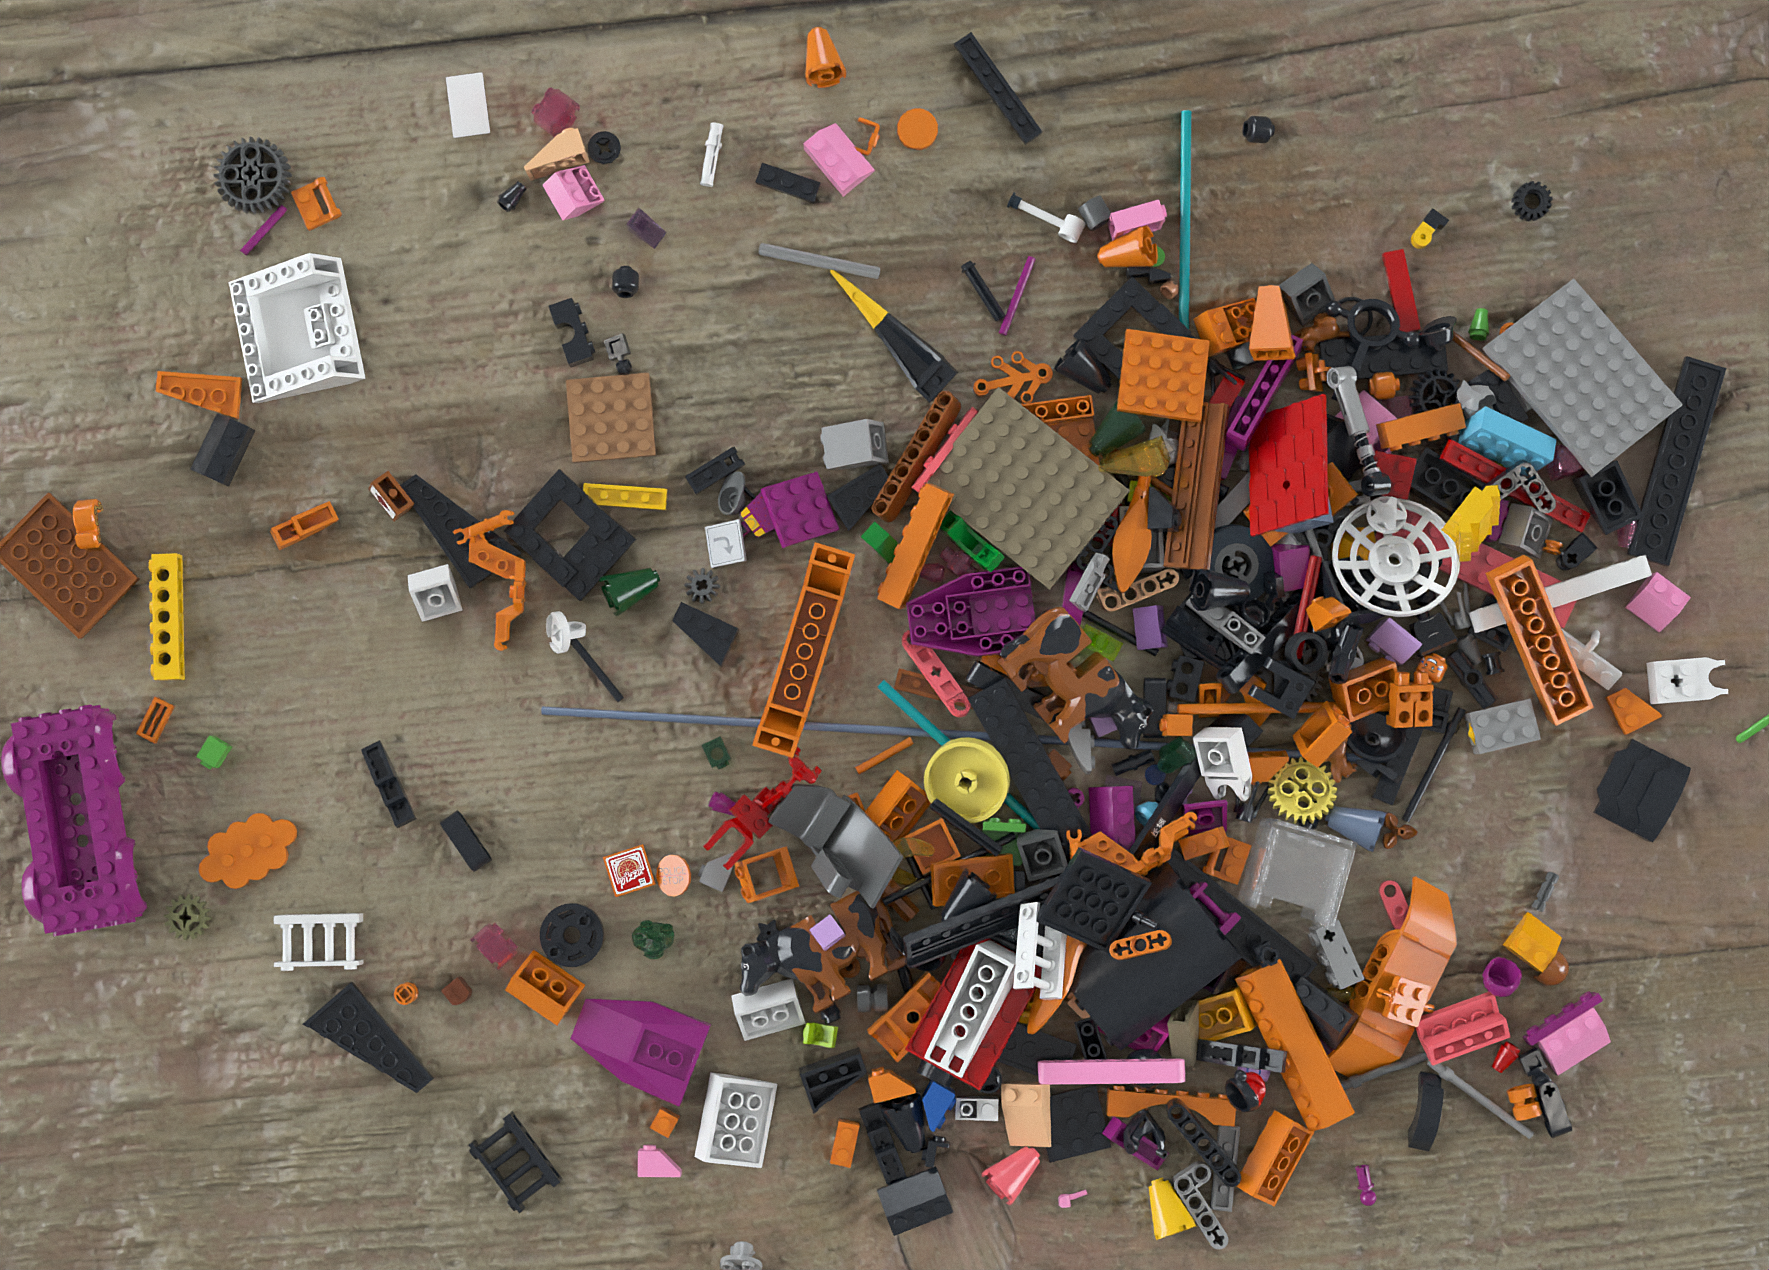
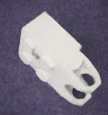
(1690, 680)
(1224, 760)

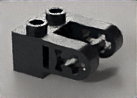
(1295, 693)

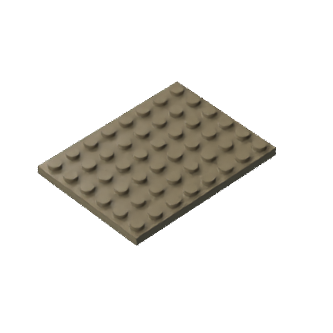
(1027, 488)

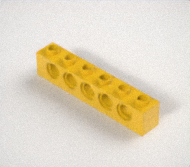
(175, 626)

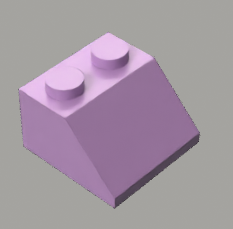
(1393, 641)

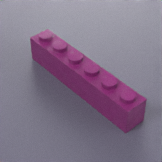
(1260, 398)

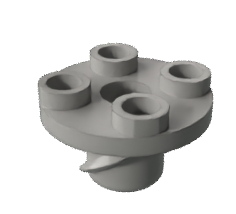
(740, 1258)

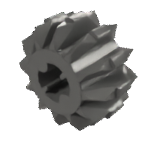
(701, 578)

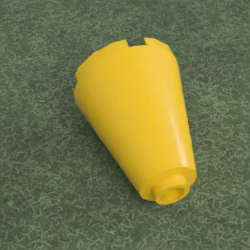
(1168, 1210)

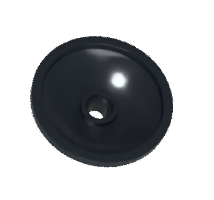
(1386, 740)

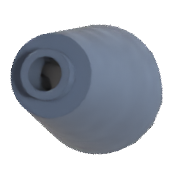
(1357, 824)

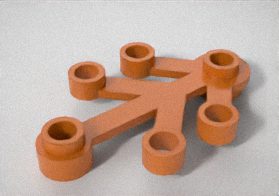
(1016, 378)

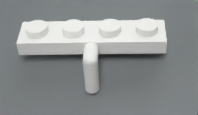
(1590, 662)

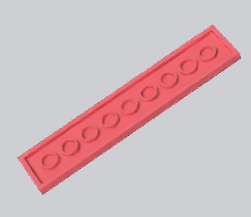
(1481, 562)

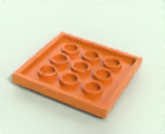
(1163, 375)

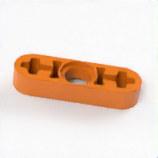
(1154, 936)

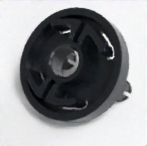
(559, 948)

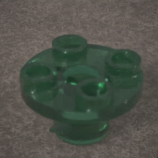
(653, 938)

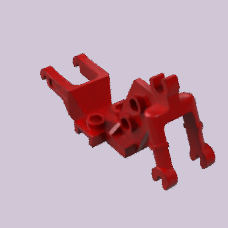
(752, 815)

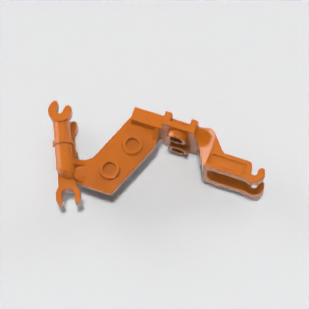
(500, 563)
(1108, 849)

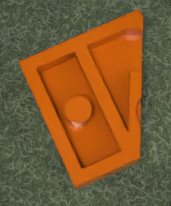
(1631, 710)

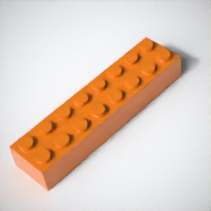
(1539, 640)

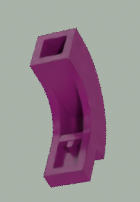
(1073, 577)

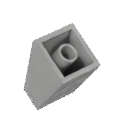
(854, 444)

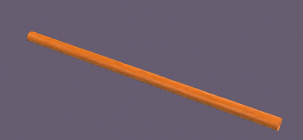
(1243, 708)

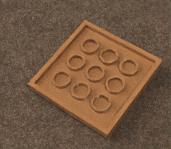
(611, 417)

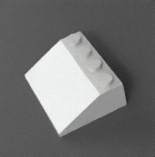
(735, 1120)

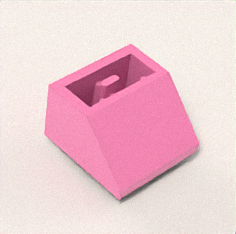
(573, 192)

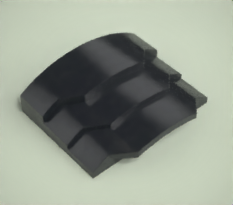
(1641, 790)

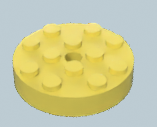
(975, 761)

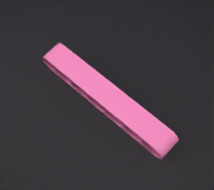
(1111, 1071)

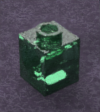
(708, 748)

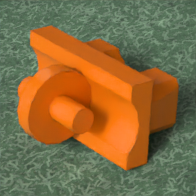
(1315, 370)

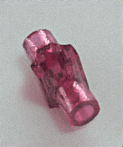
(957, 562)

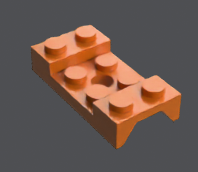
(893, 1028)

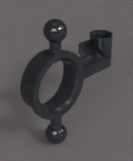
(1334, 309)

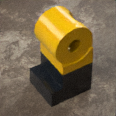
(1423, 234)

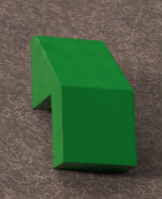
(880, 541)

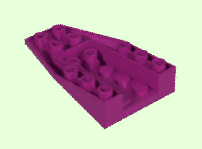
(973, 612)
(642, 1044)

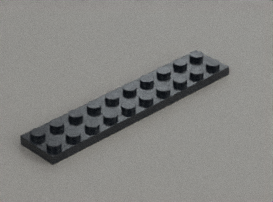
(1677, 461)
(1028, 762)
(1249, 928)

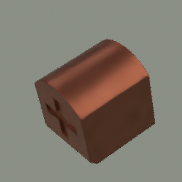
(457, 991)

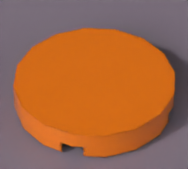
(917, 129)

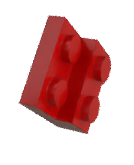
(1400, 471)

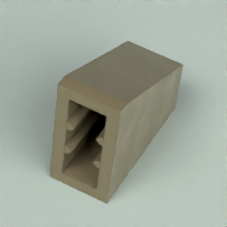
(1184, 1031)

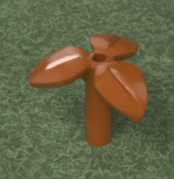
(1405, 831)

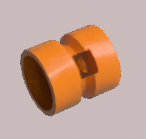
(1524, 1102)

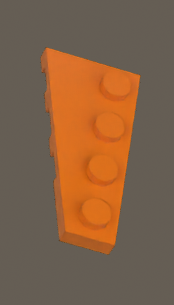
(210, 392)

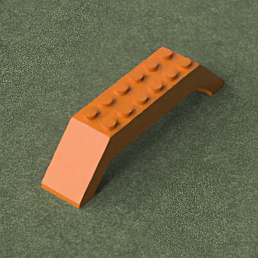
(804, 650)

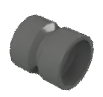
(872, 998)

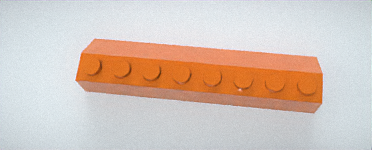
(1289, 1029)

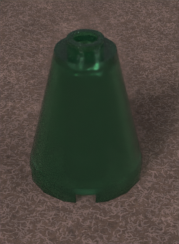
(1115, 431)

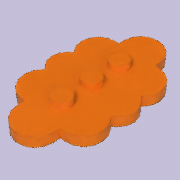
(247, 850)

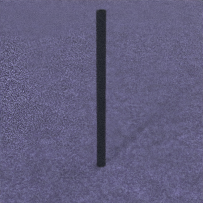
(927, 879)

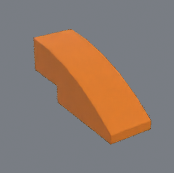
(303, 525)

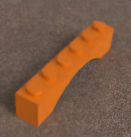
(1126, 1102)

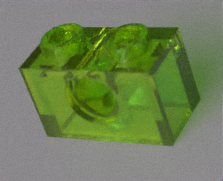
(1102, 643)

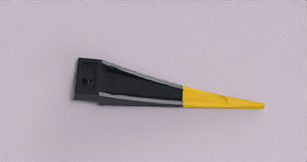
(920, 362)

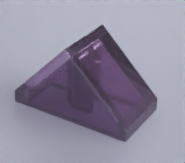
(645, 228)

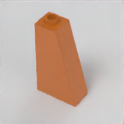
(1271, 329)

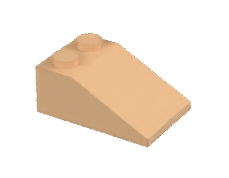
(561, 153)
(1027, 1113)

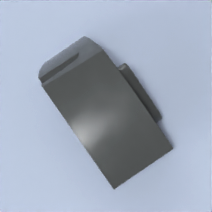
(844, 839)

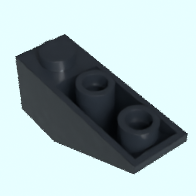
(1090, 1039)

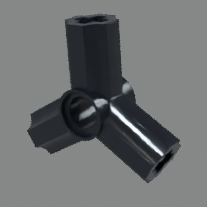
(1344, 653)

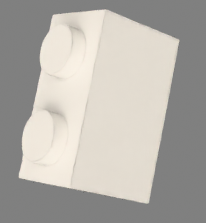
(434, 592)

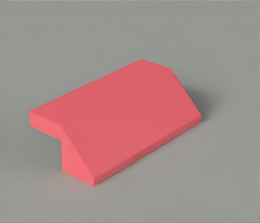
(1462, 1028)

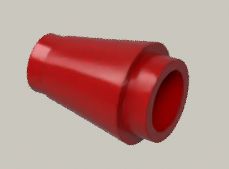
(1505, 1056)

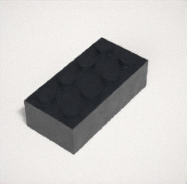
(1441, 483)

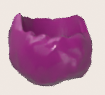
(1501, 977)

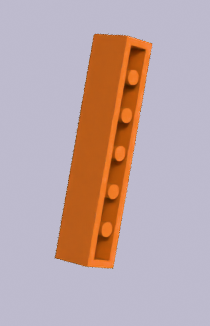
(915, 545)

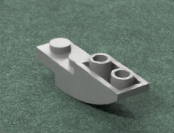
(1231, 627)
(1080, 745)

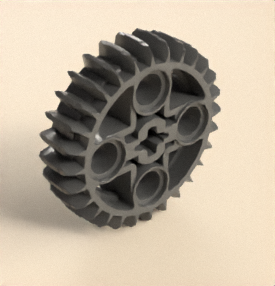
(258, 181)

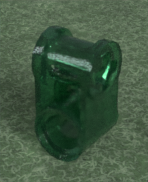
(1175, 755)

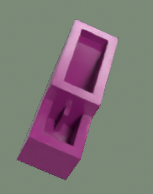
(1147, 1148)

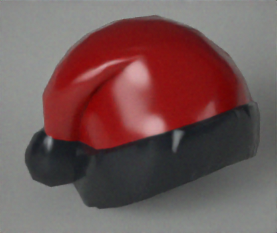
(1245, 1091)

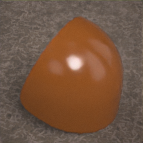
(1555, 972)

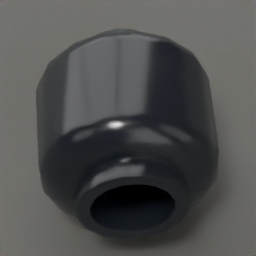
(1258, 129)
(625, 282)

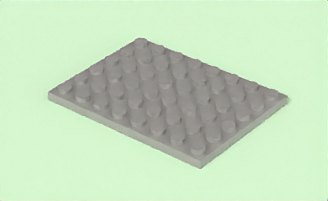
(1582, 377)

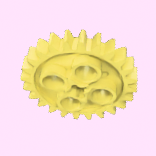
(1289, 802)

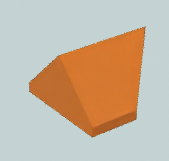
(1211, 694)

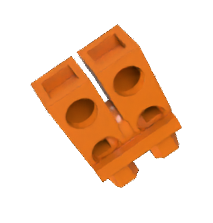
(1410, 701)

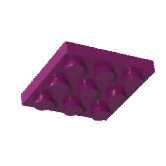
(799, 509)

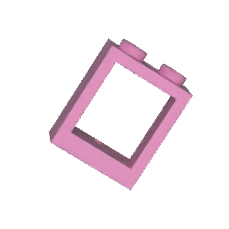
(1126, 220)

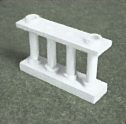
(329, 922)
(1053, 955)

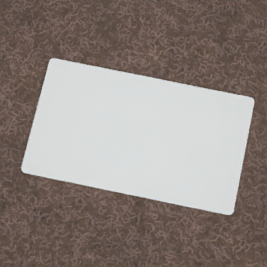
(467, 105)

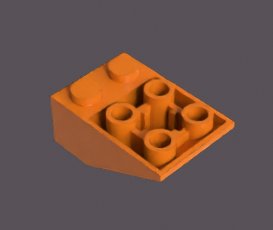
(1226, 326)

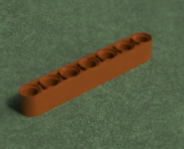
(920, 448)

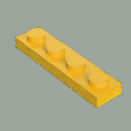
(627, 496)

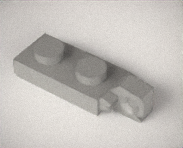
(1089, 582)

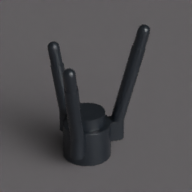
(1247, 812)

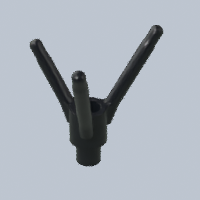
(1216, 368)

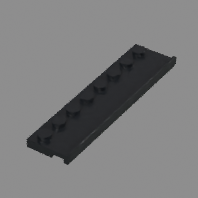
(971, 926)

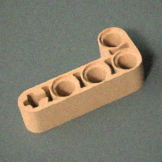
(1138, 588)

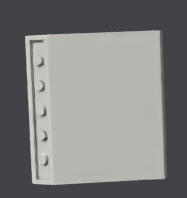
(297, 328)

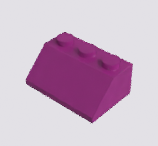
(1113, 813)

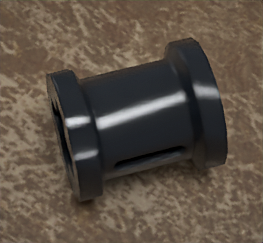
(1489, 664)

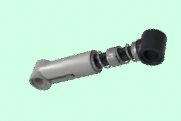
(1343, 382)

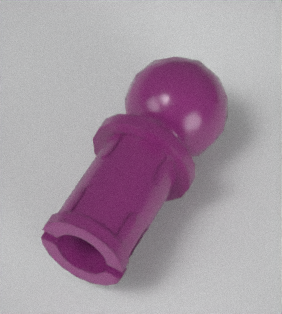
(1367, 1195)

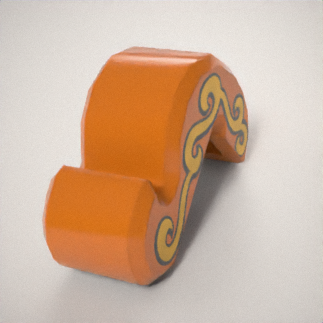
(86, 523)

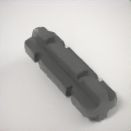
(1545, 891)

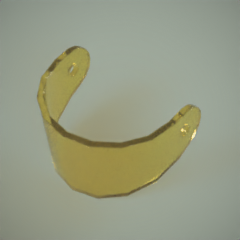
(910, 847)

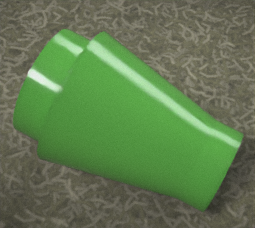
(1479, 327)

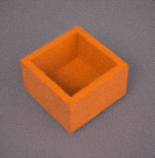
(941, 840)

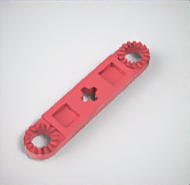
(933, 463)
(945, 684)
(1395, 905)

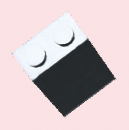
(1341, 447)

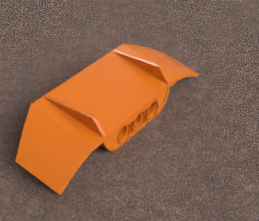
(1413, 952)

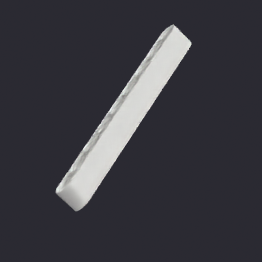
(1572, 589)

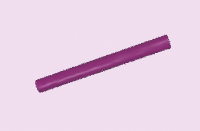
(1017, 295)

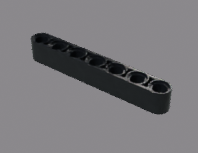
(1277, 632)

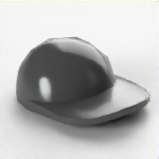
(732, 496)

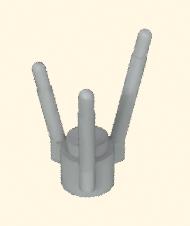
(1461, 618)

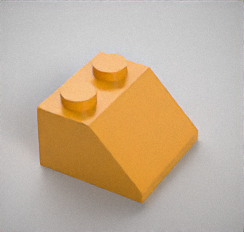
(1533, 942)

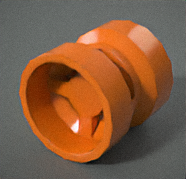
(409, 995)

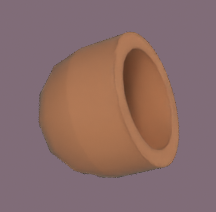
(1169, 289)

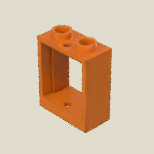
(1322, 733)
(784, 868)

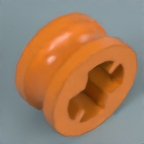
(1552, 547)

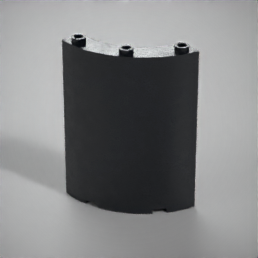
(1142, 990)

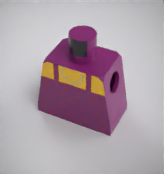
(756, 517)

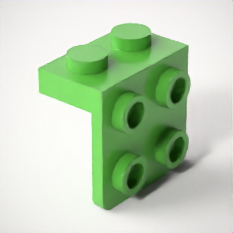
(995, 829)

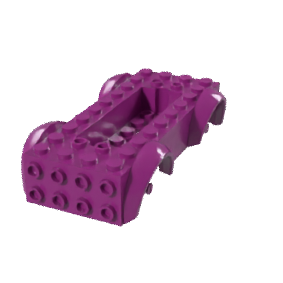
(45, 765)

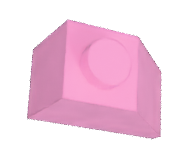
(656, 1163)

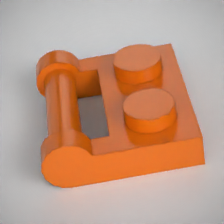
(310, 207)
(1232, 863)

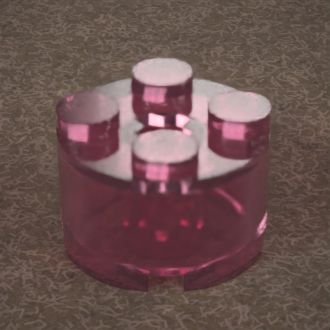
(555, 112)
(1563, 464)
(494, 945)

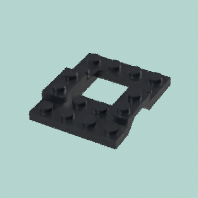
(1128, 296)
(594, 551)

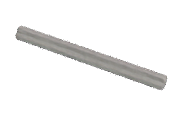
(819, 261)

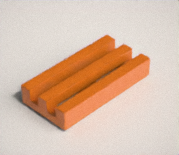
(147, 736)

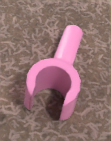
(1064, 1199)

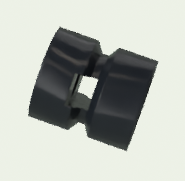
(993, 1081)

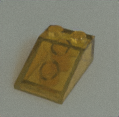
(1139, 460)

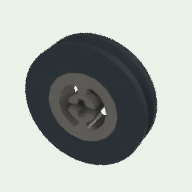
(1255, 549)

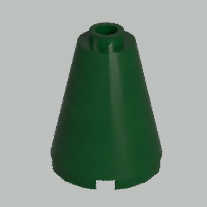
(628, 588)

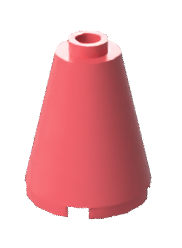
(1012, 1173)

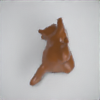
(1323, 329)
(1339, 763)

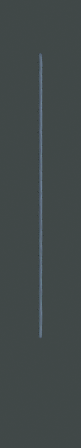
(851, 728)

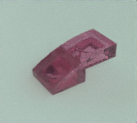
(1397, 406)

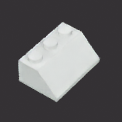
(769, 1010)

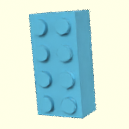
(1506, 440)

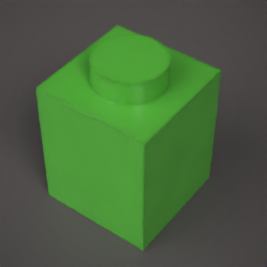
(213, 752)

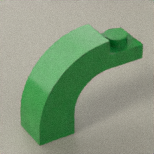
(970, 543)

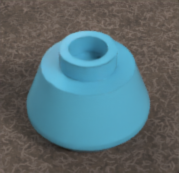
(1144, 811)

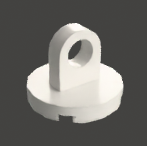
(563, 631)

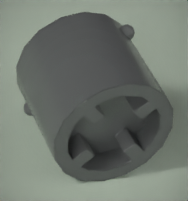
(1095, 213)

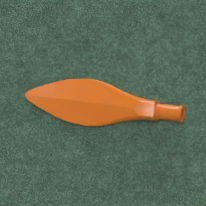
(1132, 538)
(1043, 1009)

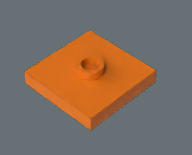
(1339, 489)

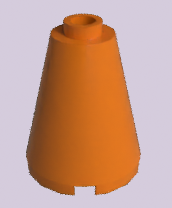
(822, 60)
(1130, 250)

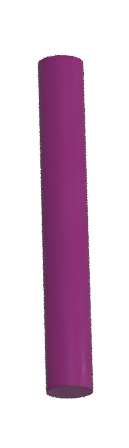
(263, 230)

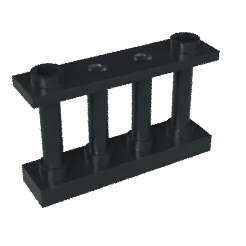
(536, 1159)

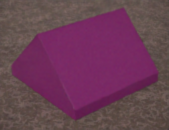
(1291, 563)
(1209, 815)

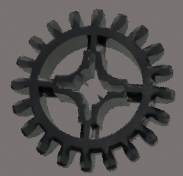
(1433, 389)

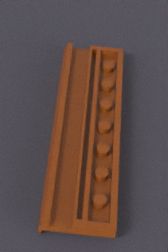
(1197, 488)

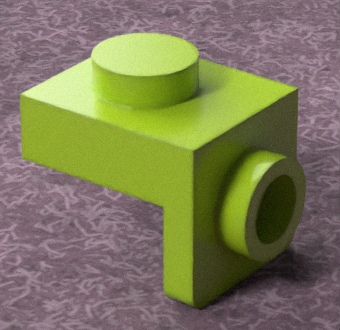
(820, 1034)

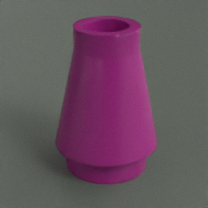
(721, 803)

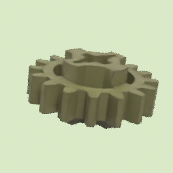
(187, 925)

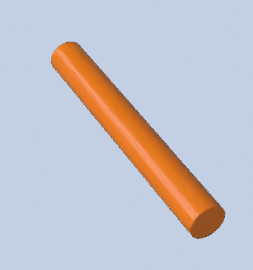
(884, 755)

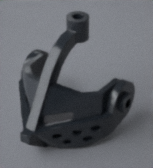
(1134, 1133)

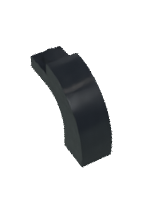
(1428, 1112)

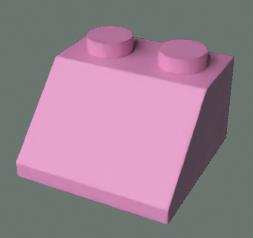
(1657, 601)

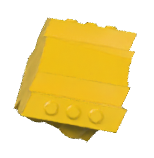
(1474, 520)

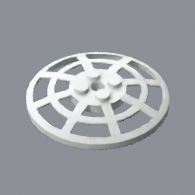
(1407, 554)

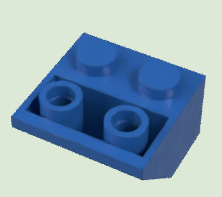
(936, 1101)

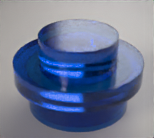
(1154, 775)

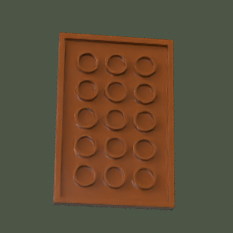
(67, 580)

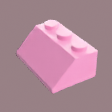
(838, 158)
(1574, 1041)

